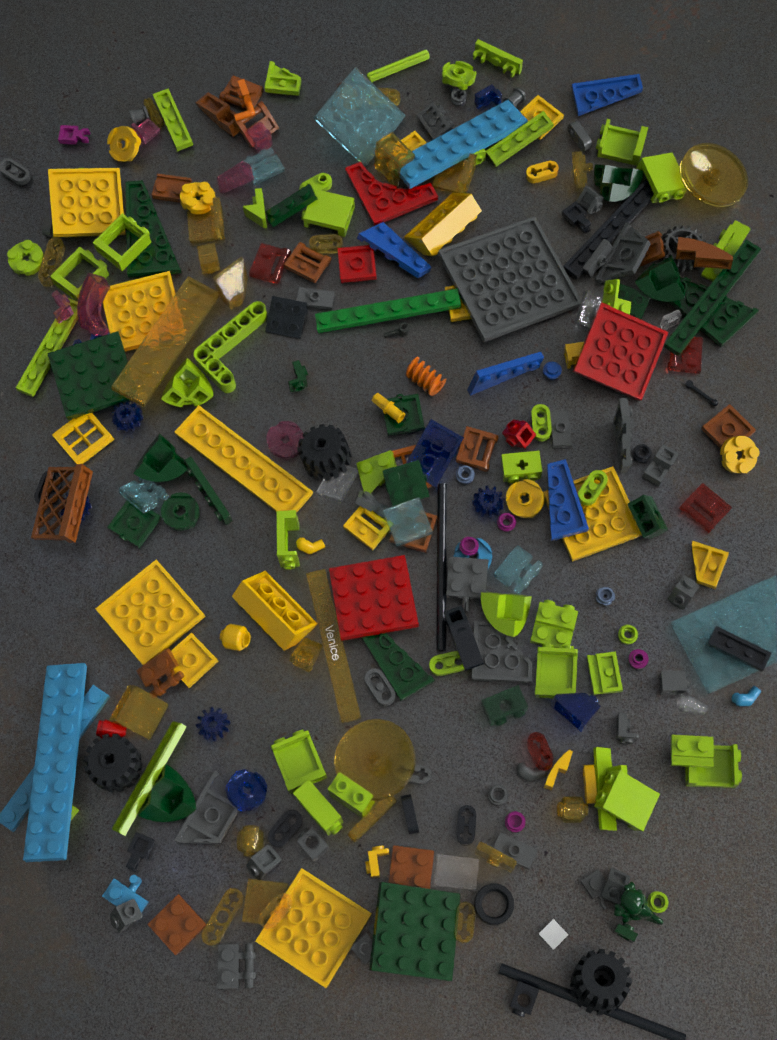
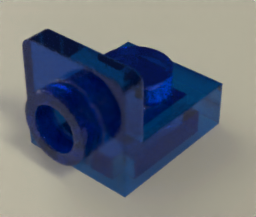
(487, 95)

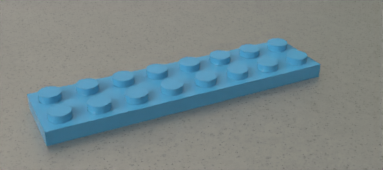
(462, 141)

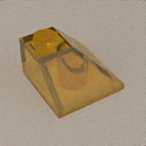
(232, 283)

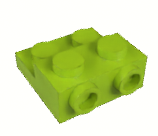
(554, 624)

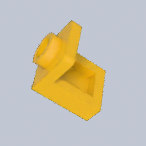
(372, 865)

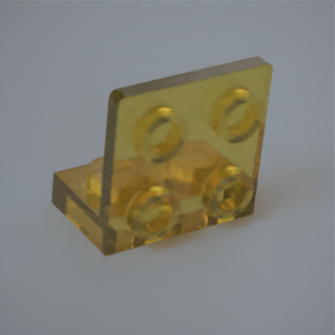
(391, 156)
(457, 177)
(208, 225)
(139, 711)

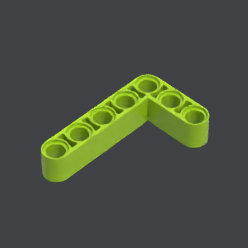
(227, 343)

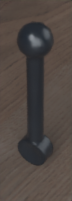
(689, 384)

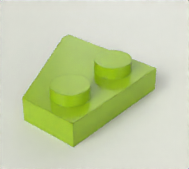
(282, 81)
(371, 470)

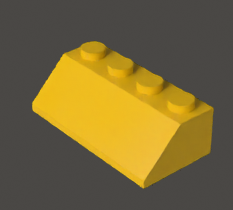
(443, 223)
(274, 610)

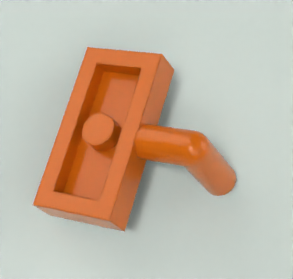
(245, 101)

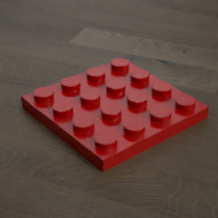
(620, 351)
(373, 597)

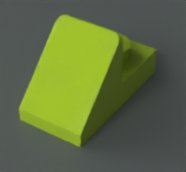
(256, 211)

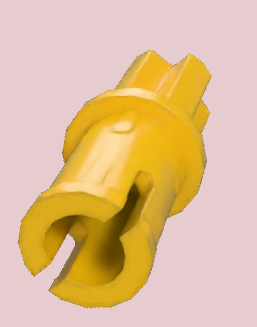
(388, 407)

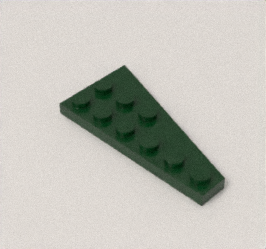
(158, 254)
(724, 321)

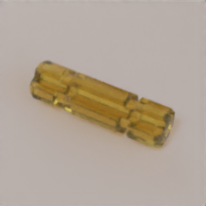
(153, 112)

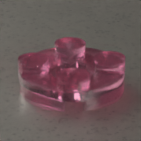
(283, 429)

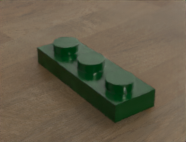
(291, 205)

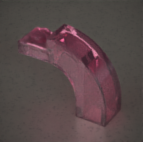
(90, 304)

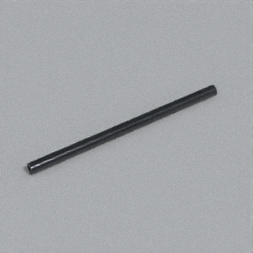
(441, 566)
(565, 993)

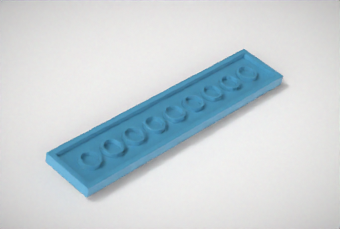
(55, 763)

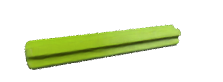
(398, 65)

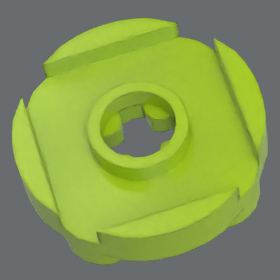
(458, 74)
(23, 249)

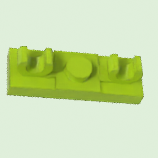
(498, 57)

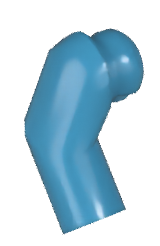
(746, 699)

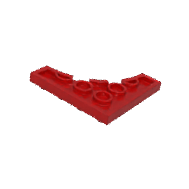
(384, 200)

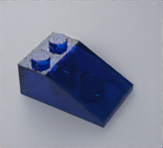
(435, 450)

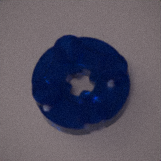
(242, 800)

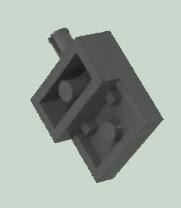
(466, 579)

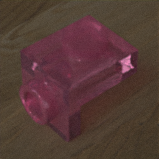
(146, 130)
(261, 137)
(65, 309)

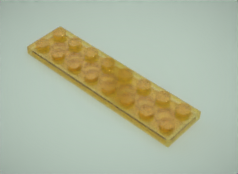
(165, 341)

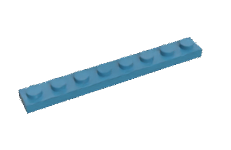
(19, 803)

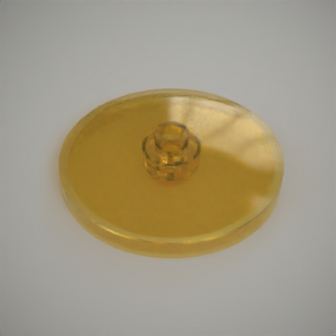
(713, 175)
(372, 742)

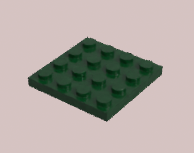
(87, 373)
(414, 932)

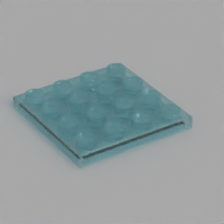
(359, 116)

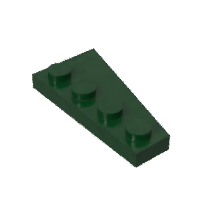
(399, 669)

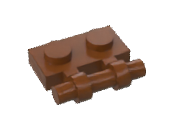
(157, 668)

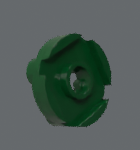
(186, 520)

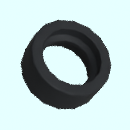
(494, 887)

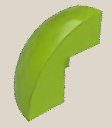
(187, 386)
(506, 611)

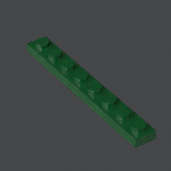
(712, 298)

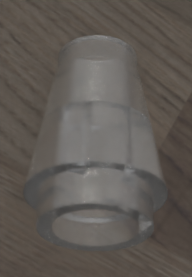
(690, 705)

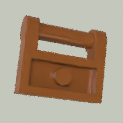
(254, 90)
(267, 120)
(305, 267)
(470, 447)

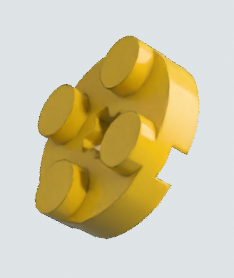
(131, 140)
(200, 190)
(729, 456)
(522, 488)

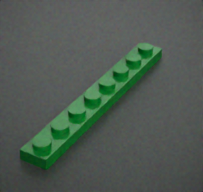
(388, 310)

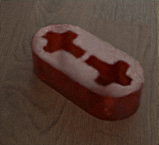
(544, 750)

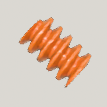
(425, 378)

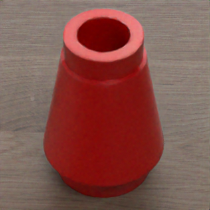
(110, 728)

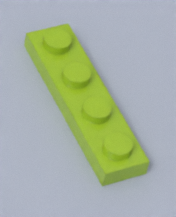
(172, 119)
(519, 138)

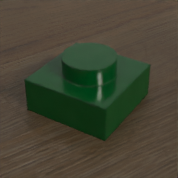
(626, 932)

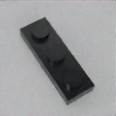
(739, 649)

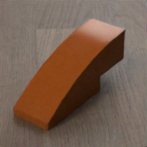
(219, 113)
(703, 254)

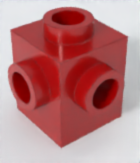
(518, 434)

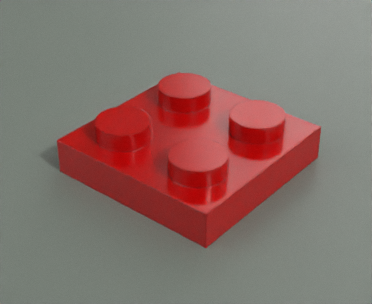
(356, 264)

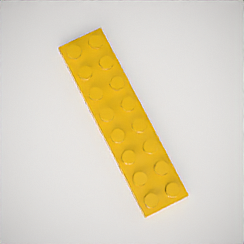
(243, 462)

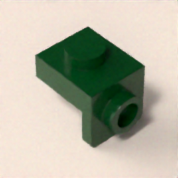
(301, 381)

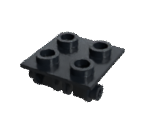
(286, 317)

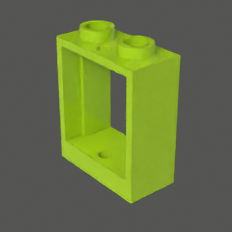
(122, 222)
(80, 254)
(319, 808)

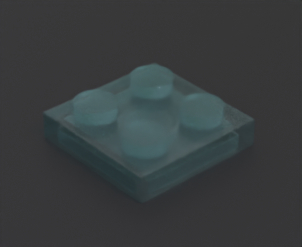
(407, 522)

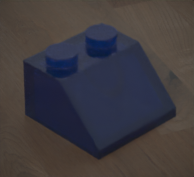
(576, 708)

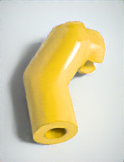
(309, 547)

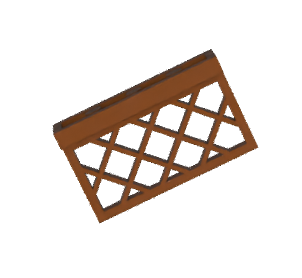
(73, 504)

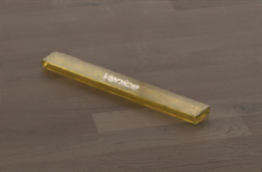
(333, 646)

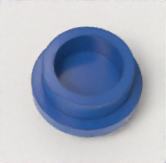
(552, 370)

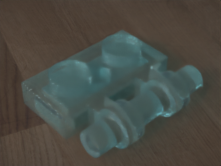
(265, 169)
(140, 497)
(514, 565)

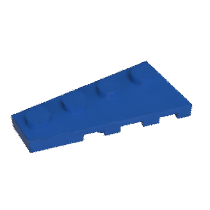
(603, 92)

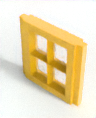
(83, 437)

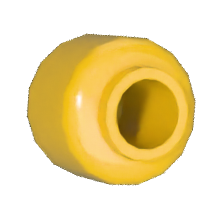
(235, 637)

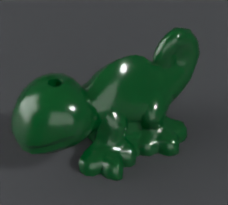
(635, 906)

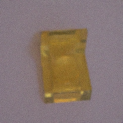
(306, 654)

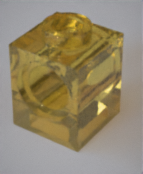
(208, 258)

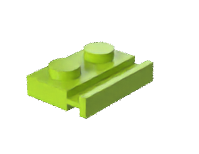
(604, 673)
(692, 751)

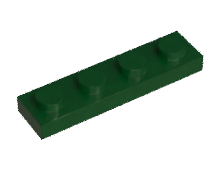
(211, 497)

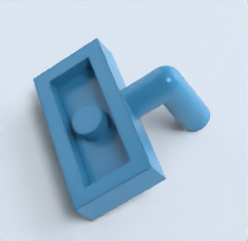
(119, 893)

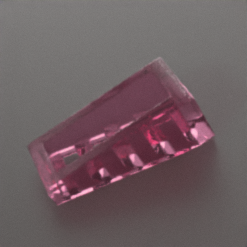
(245, 176)

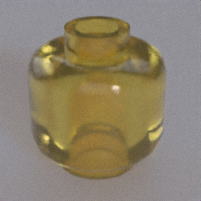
(572, 809)
(250, 840)

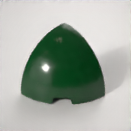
(616, 182)
(662, 282)
(160, 462)
(169, 798)

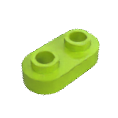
(316, 182)
(542, 423)
(591, 488)
(448, 662)

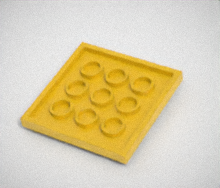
(84, 200)
(136, 306)
(608, 519)
(150, 612)
(317, 928)

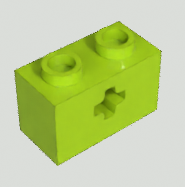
(529, 461)

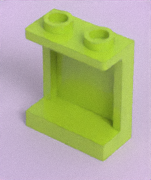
(621, 143)
(663, 176)
(330, 211)
(286, 522)
(556, 671)
(298, 760)
(722, 775)
(351, 795)
(627, 799)

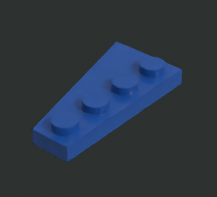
(387, 241)
(502, 372)
(564, 504)

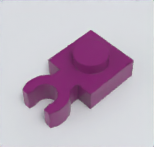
(70, 134)

